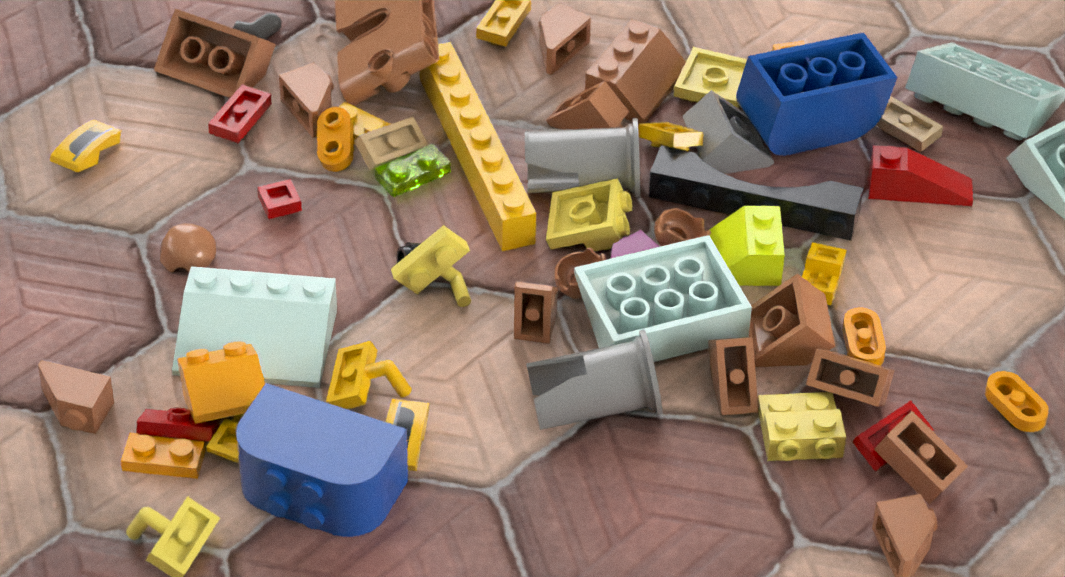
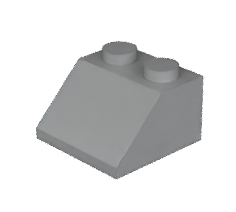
(728, 136)

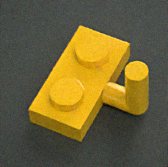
(353, 374)

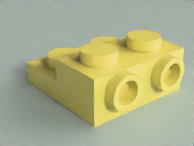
(589, 216)
(801, 426)

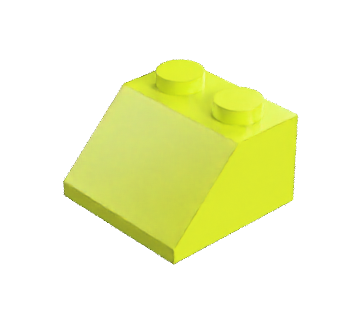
(752, 245)

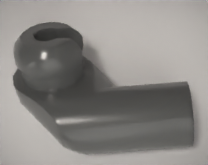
(263, 27)

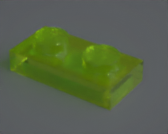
(412, 170)

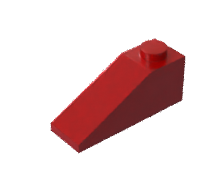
(912, 177)

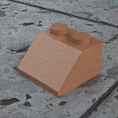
(790, 325)

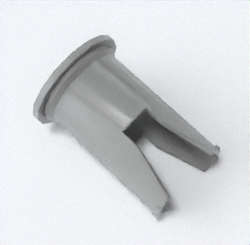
(582, 157)
(595, 383)

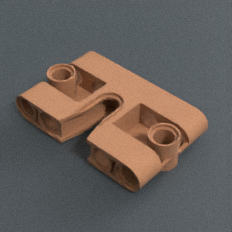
(386, 44)

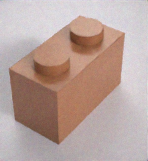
(850, 377)
(920, 457)

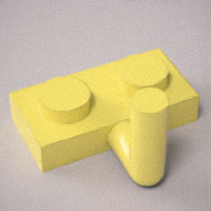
(435, 259)
(180, 537)

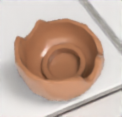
(678, 226)
(187, 247)
(564, 270)

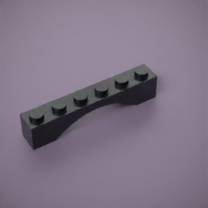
(818, 208)

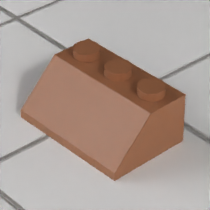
(212, 54)
(638, 68)

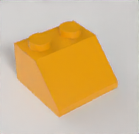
(220, 380)

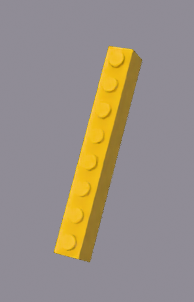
(479, 151)

